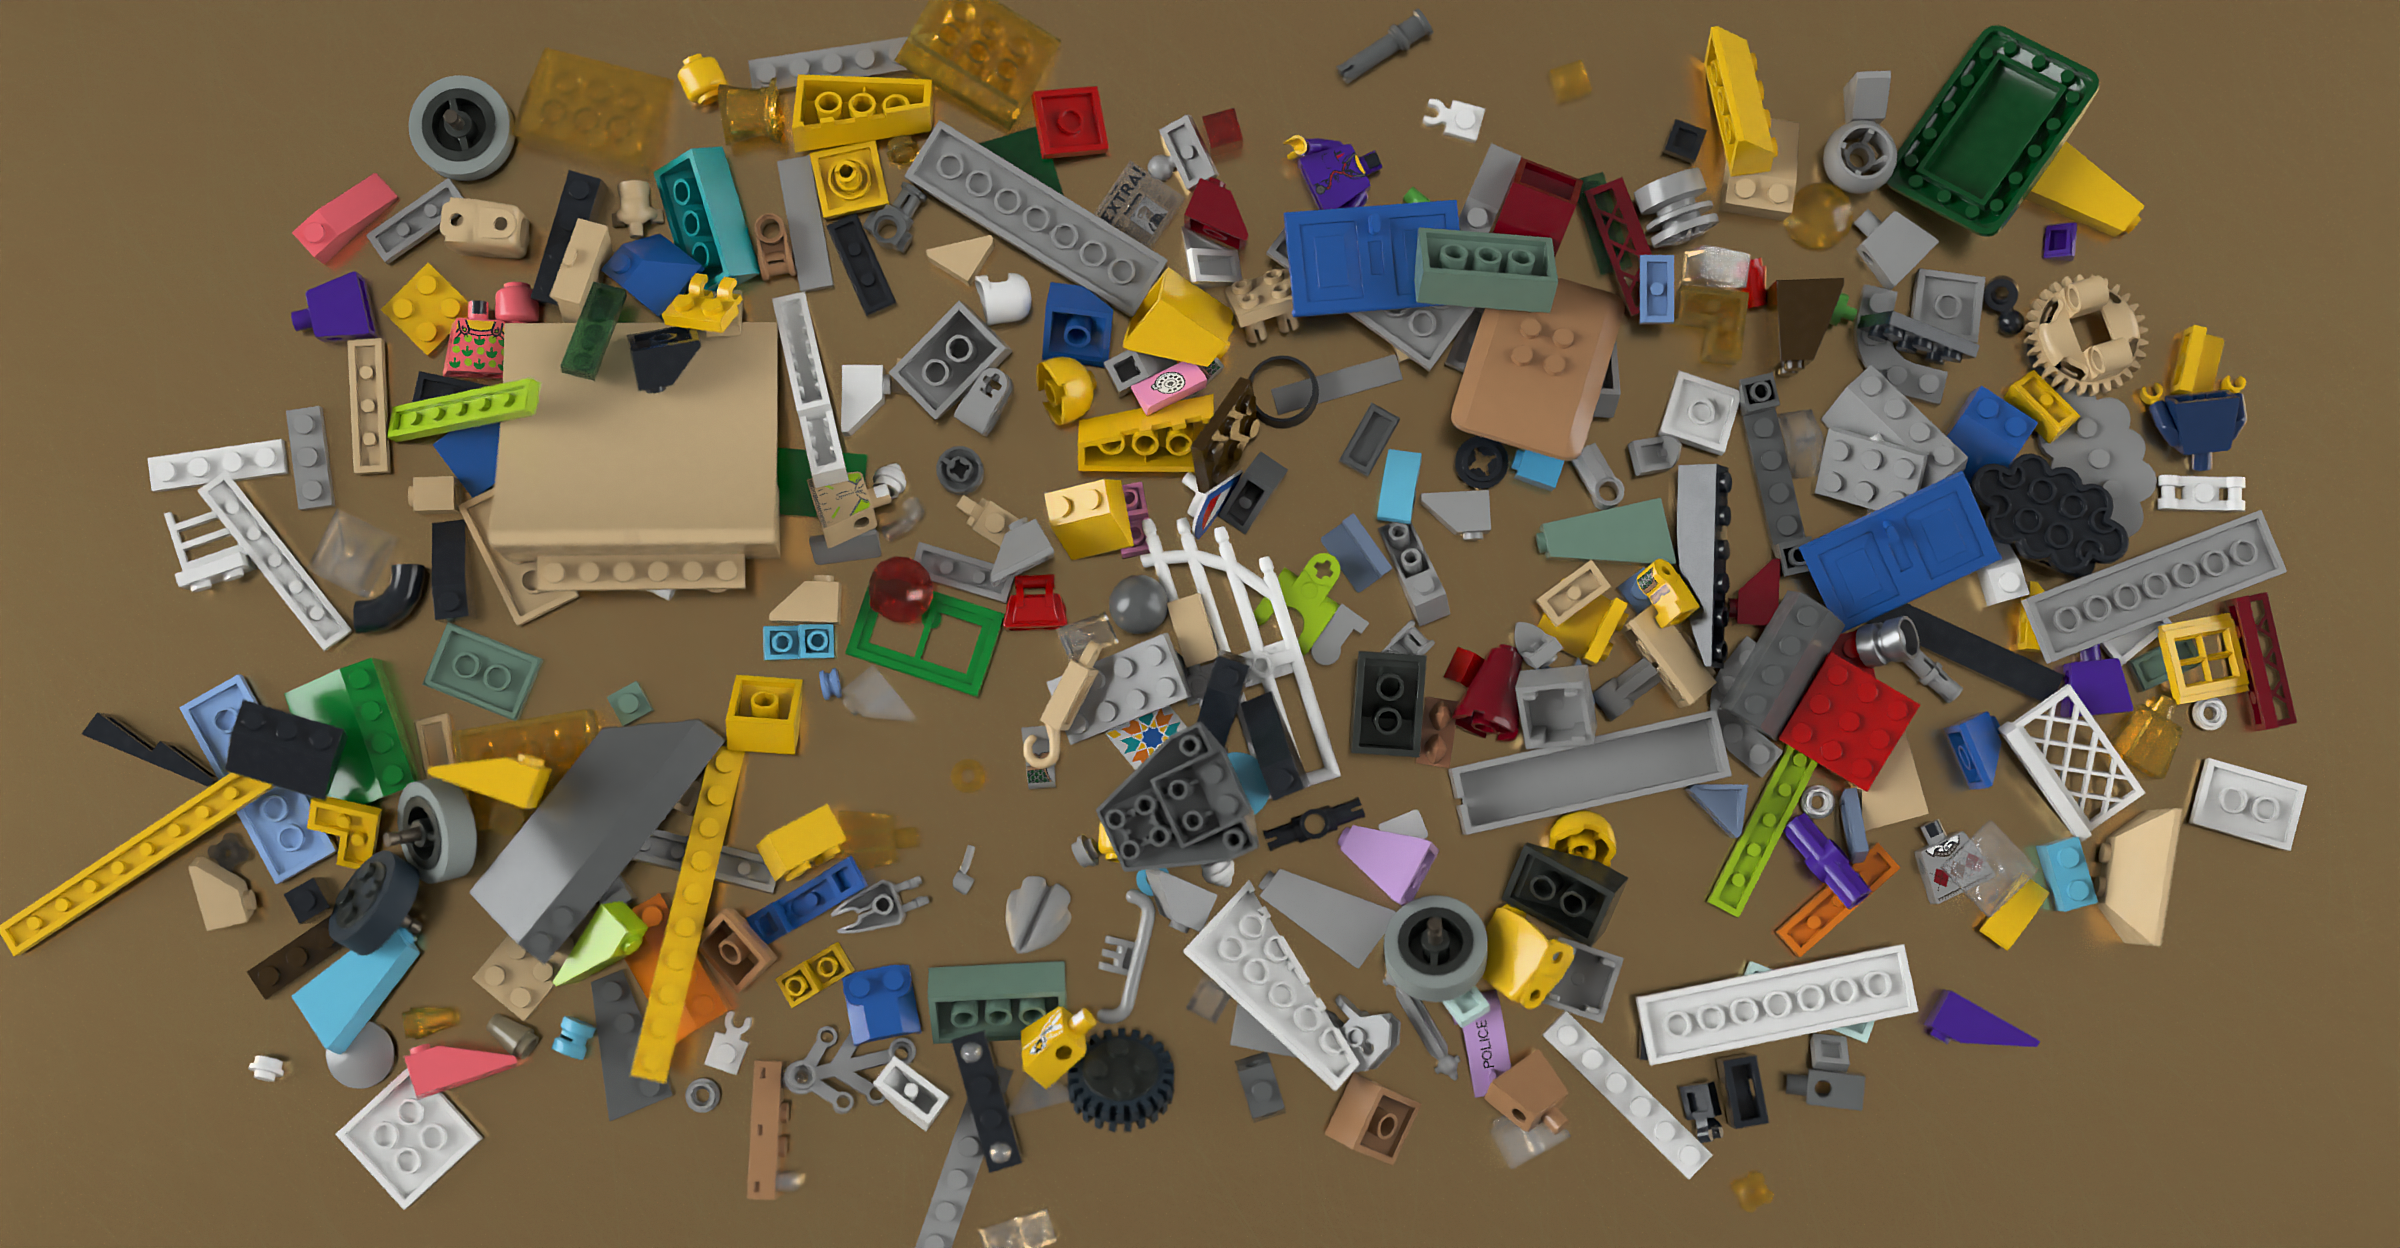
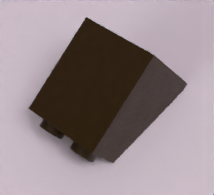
(1797, 321)

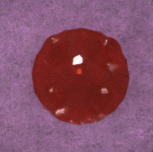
(900, 589)

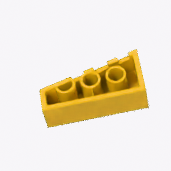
(858, 109)
(1141, 442)

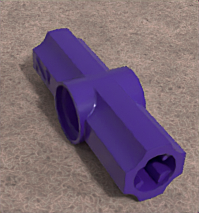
(1827, 861)

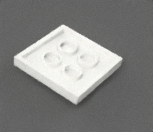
(408, 1139)

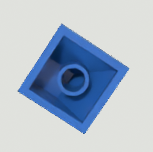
(652, 271)
(1076, 325)
(1976, 748)

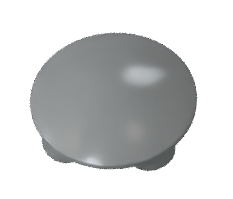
(365, 1060)

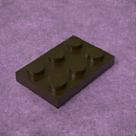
(1225, 436)

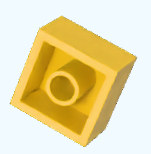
(801, 842)

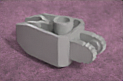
(885, 906)

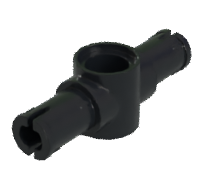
(1331, 818)

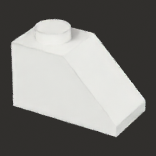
(862, 394)
(2003, 578)
(911, 1093)

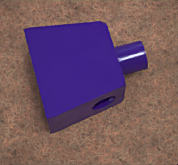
(337, 310)
(2097, 683)

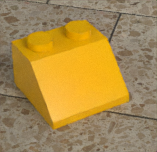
(1090, 518)
(764, 714)

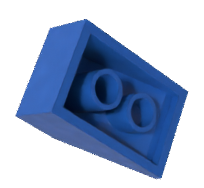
(1989, 430)

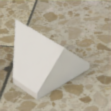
(1209, 262)

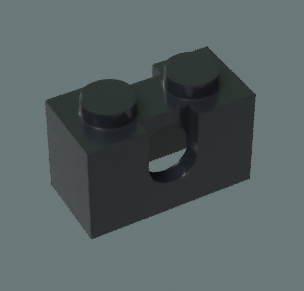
(1743, 1108)

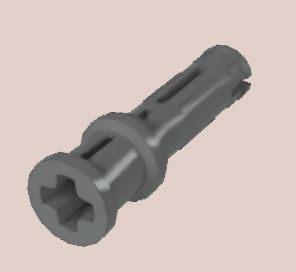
(1398, 38)

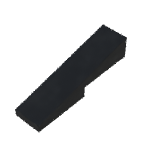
(165, 755)

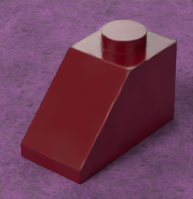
(1757, 597)

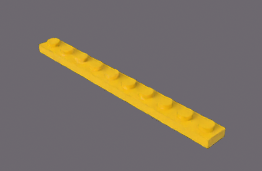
(130, 861)
(687, 916)

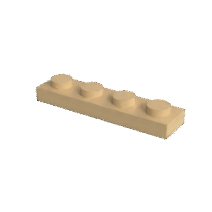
(369, 406)

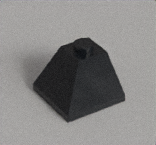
(661, 356)

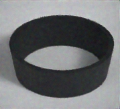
(1303, 415)

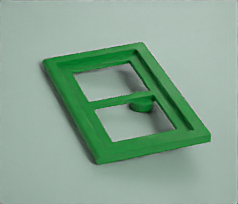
(967, 683)

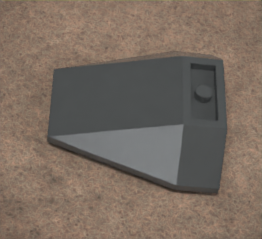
(1180, 807)

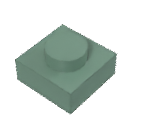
(630, 703)

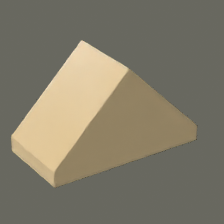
(963, 258)

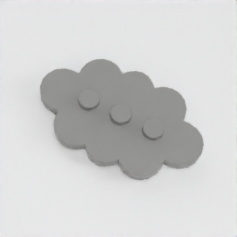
(2105, 454)

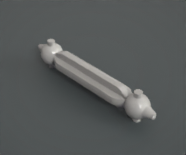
(1427, 1031)

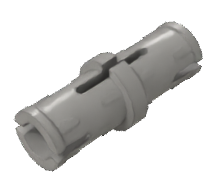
(1933, 675)

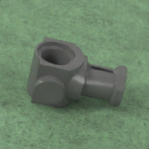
(897, 214)

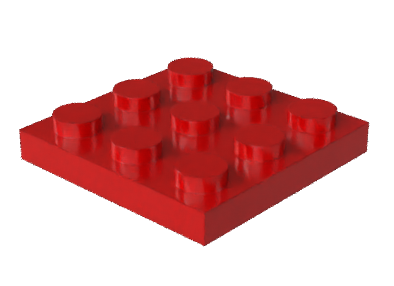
(1849, 722)

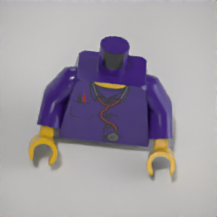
(1334, 171)

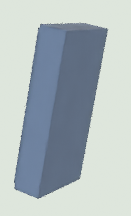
(1853, 825)

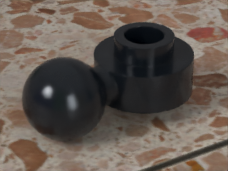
(2010, 321)

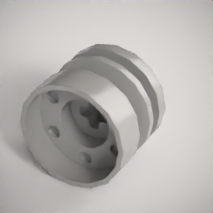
(1676, 207)

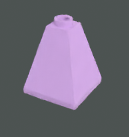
(1390, 859)

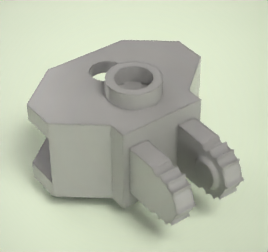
(1365, 1031)

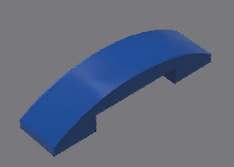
(808, 901)

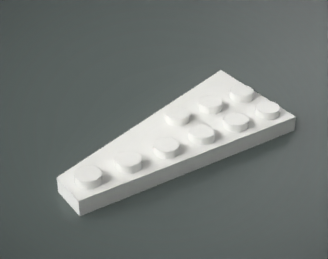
(1264, 976)

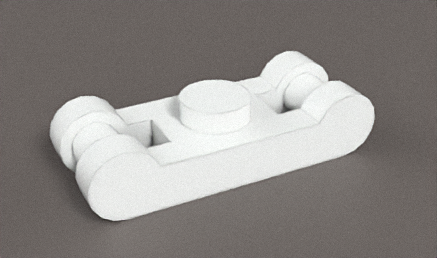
(2201, 493)

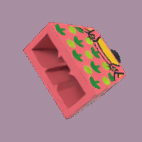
(476, 345)

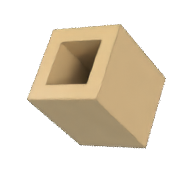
(435, 495)

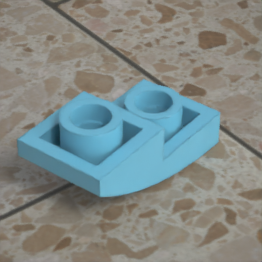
(1399, 486)
(798, 642)

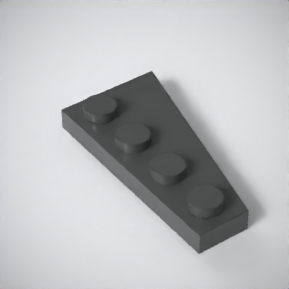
(618, 1031)

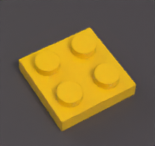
(427, 309)

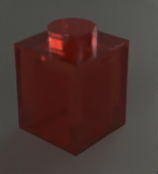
(1222, 132)

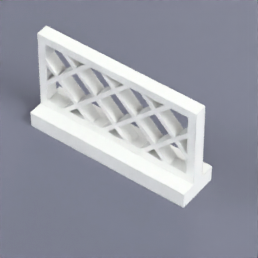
(2053, 785)

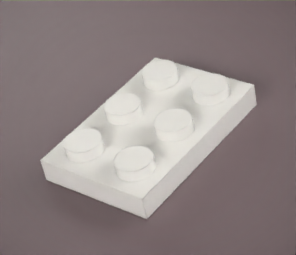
(2247, 804)

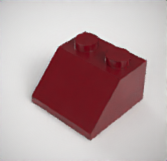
(1216, 215)

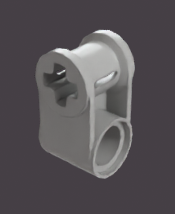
(1409, 641)

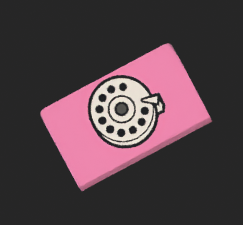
(1169, 386)

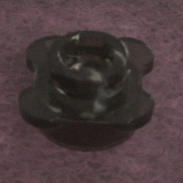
(238, 852)

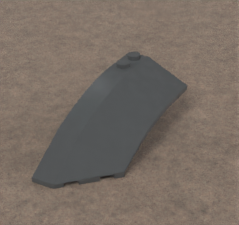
(591, 829)

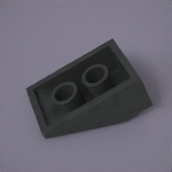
(1388, 704)
(1565, 891)

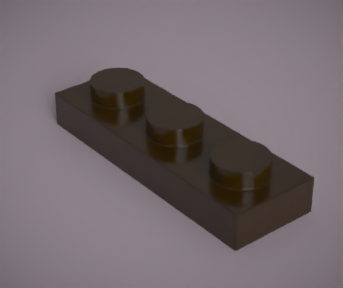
(294, 960)

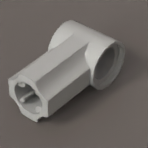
(1596, 474)
(1621, 692)

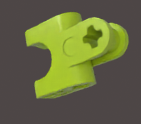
(1308, 597)

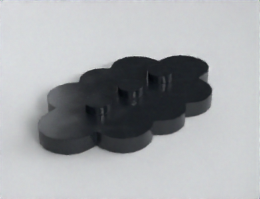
(2049, 514)

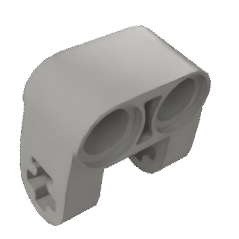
(979, 409)

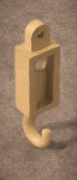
(1065, 704)

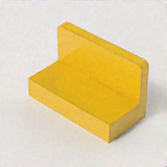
(2196, 362)

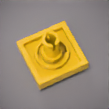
(849, 179)

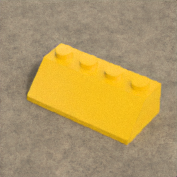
(1739, 104)

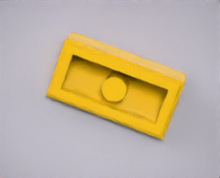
(2043, 404)

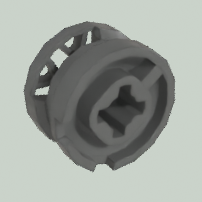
(960, 470)

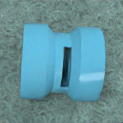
(573, 1037)

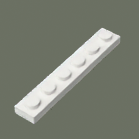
(274, 561)
(1627, 1095)

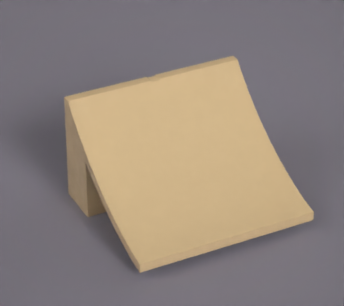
(634, 482)

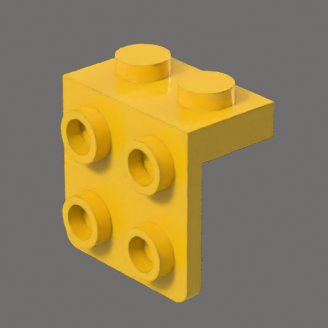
(1589, 629)

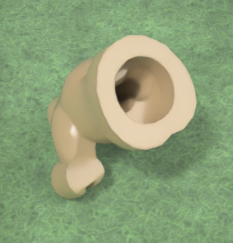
(635, 207)

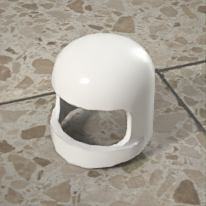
(1004, 300)

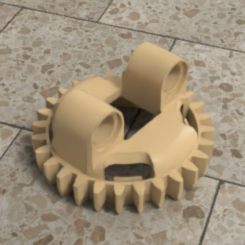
(2054, 342)

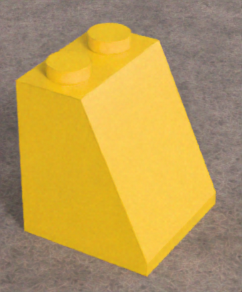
(1180, 323)

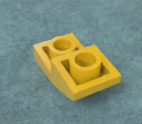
(2015, 915)
(814, 974)

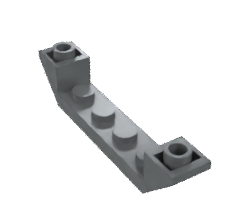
(1772, 471)

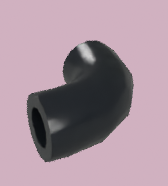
(395, 602)

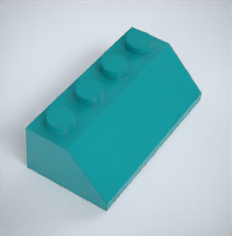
(707, 215)

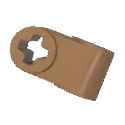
(775, 253)

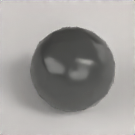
(1138, 604)

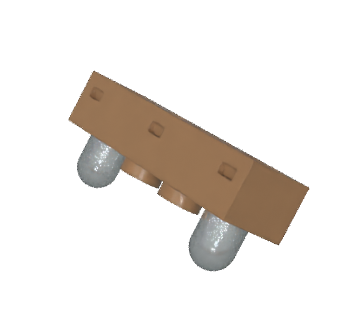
(766, 1136)

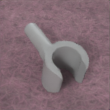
(961, 881)

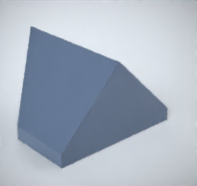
(1723, 804)

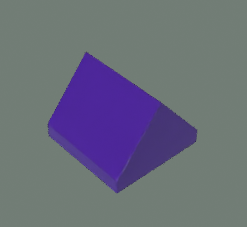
(2060, 241)

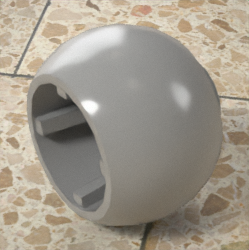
(1838, 163)

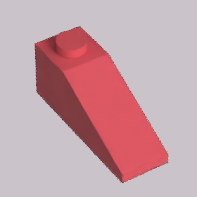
(344, 217)
(447, 1067)

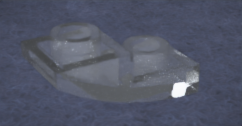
(1025, 1231)

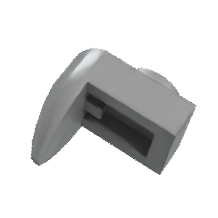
(1654, 454)
(1535, 645)

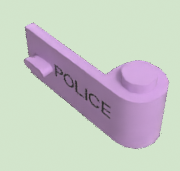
(1486, 1046)

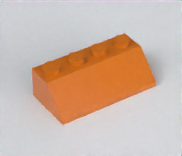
(704, 996)

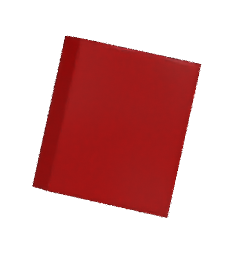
(1463, 667)

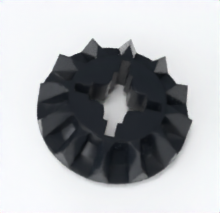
(1496, 467)

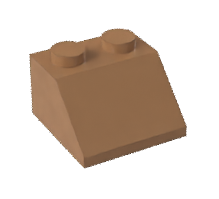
(735, 949)
(1373, 1119)

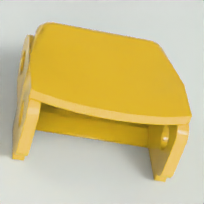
(1522, 958)

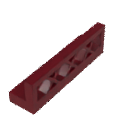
(1633, 229)
(2260, 695)

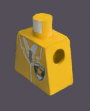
(1054, 1044)

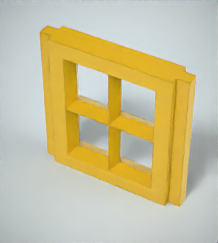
(2196, 629)

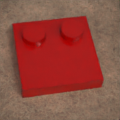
(1069, 122)

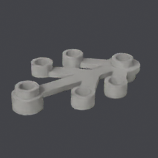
(842, 1068)

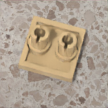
(1260, 300)

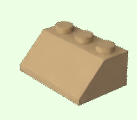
(1671, 655)

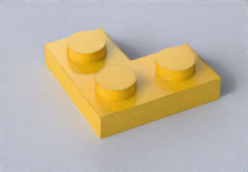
(351, 821)

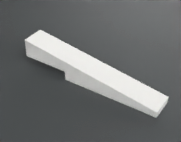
(810, 390)

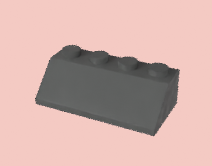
(1783, 664)

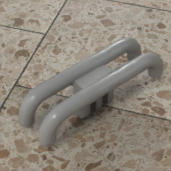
(1128, 959)

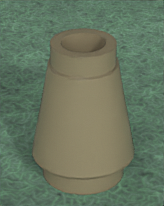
(513, 1036)

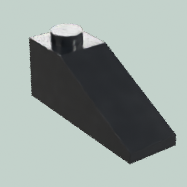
(452, 572)
(1224, 694)
(1274, 746)

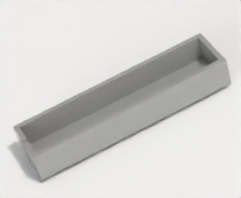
(1590, 775)

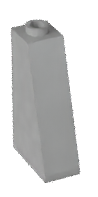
(1332, 916)

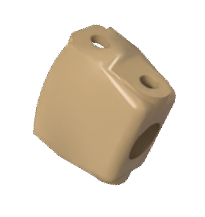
(485, 228)

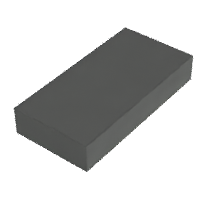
(1369, 440)

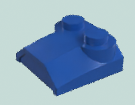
(881, 1003)

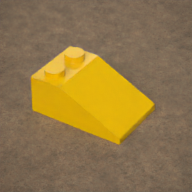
(512, 780)

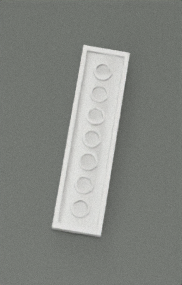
(1776, 1004)

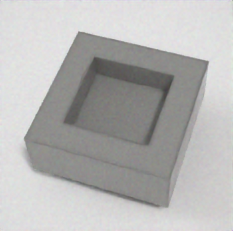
(1829, 1052)

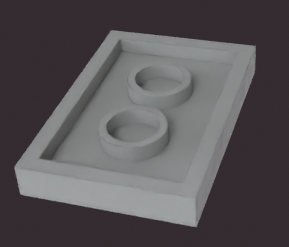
(1868, 470)

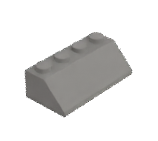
(1876, 406)

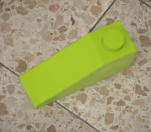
(607, 939)

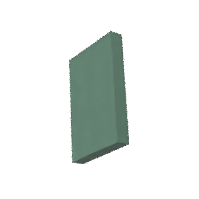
(482, 671)

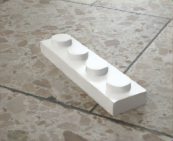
(202, 466)

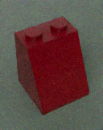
(1538, 203)

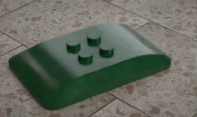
(1993, 130)

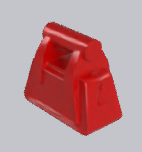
(1035, 611)

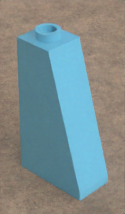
(353, 989)

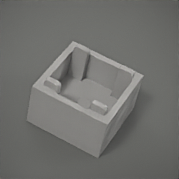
(1556, 707)
(1586, 983)

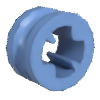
(830, 684)

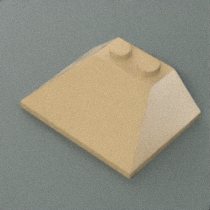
(2138, 875)

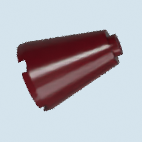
(1491, 698)

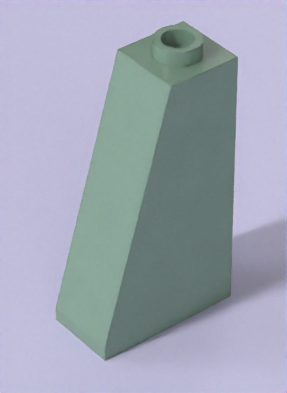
(1619, 535)

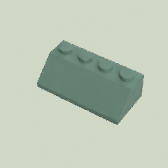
(1485, 270)
(993, 998)

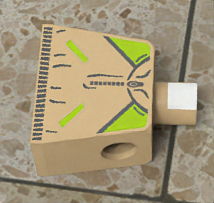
(847, 507)

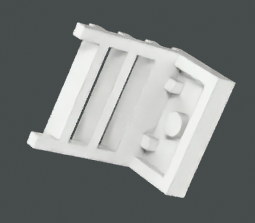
(210, 569)

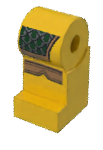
(1667, 593)

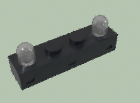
(987, 1101)

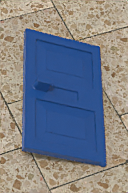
(1359, 255)
(1900, 552)

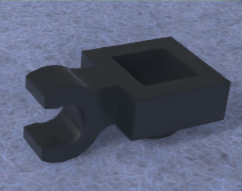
(1703, 1105)

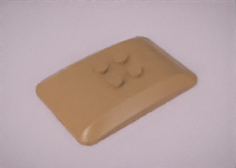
(1540, 373)

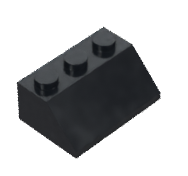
(285, 750)

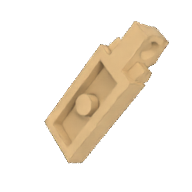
(987, 518)

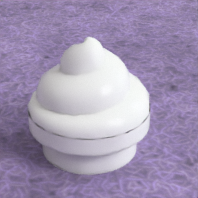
(892, 477)
(1218, 873)

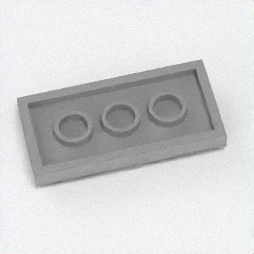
(1129, 687)

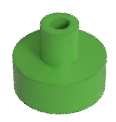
(1843, 311)

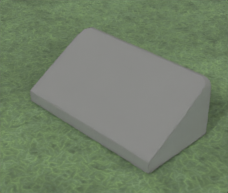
(860, 547)

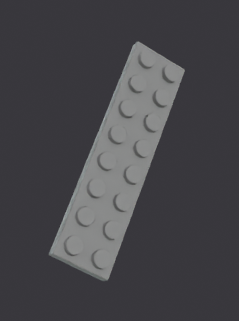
(1035, 218)
(2153, 586)

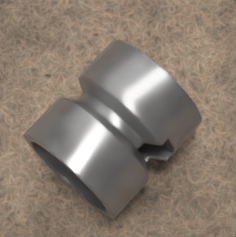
(1887, 642)

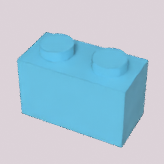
(2066, 874)

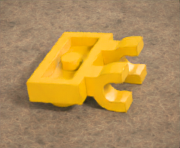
(700, 309)

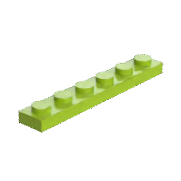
(464, 410)
(1762, 832)

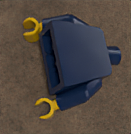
(2199, 421)

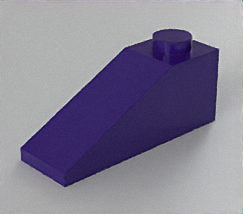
(1966, 1022)

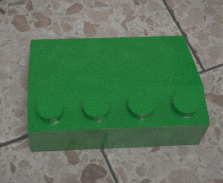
(377, 751)

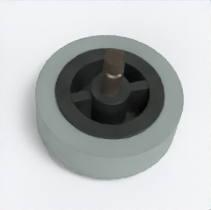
(461, 128)
(435, 830)
(1435, 948)

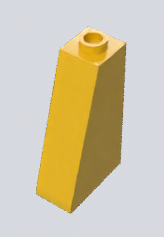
(2086, 194)

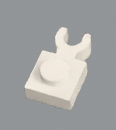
(1461, 120)
(728, 1049)

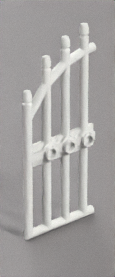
(1269, 660)

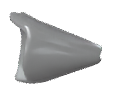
(1036, 914)

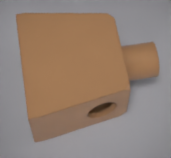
(1530, 1094)

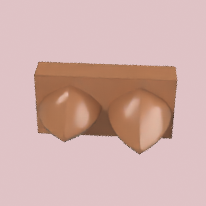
(1437, 732)

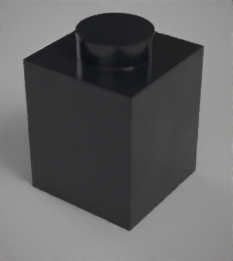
(311, 900)

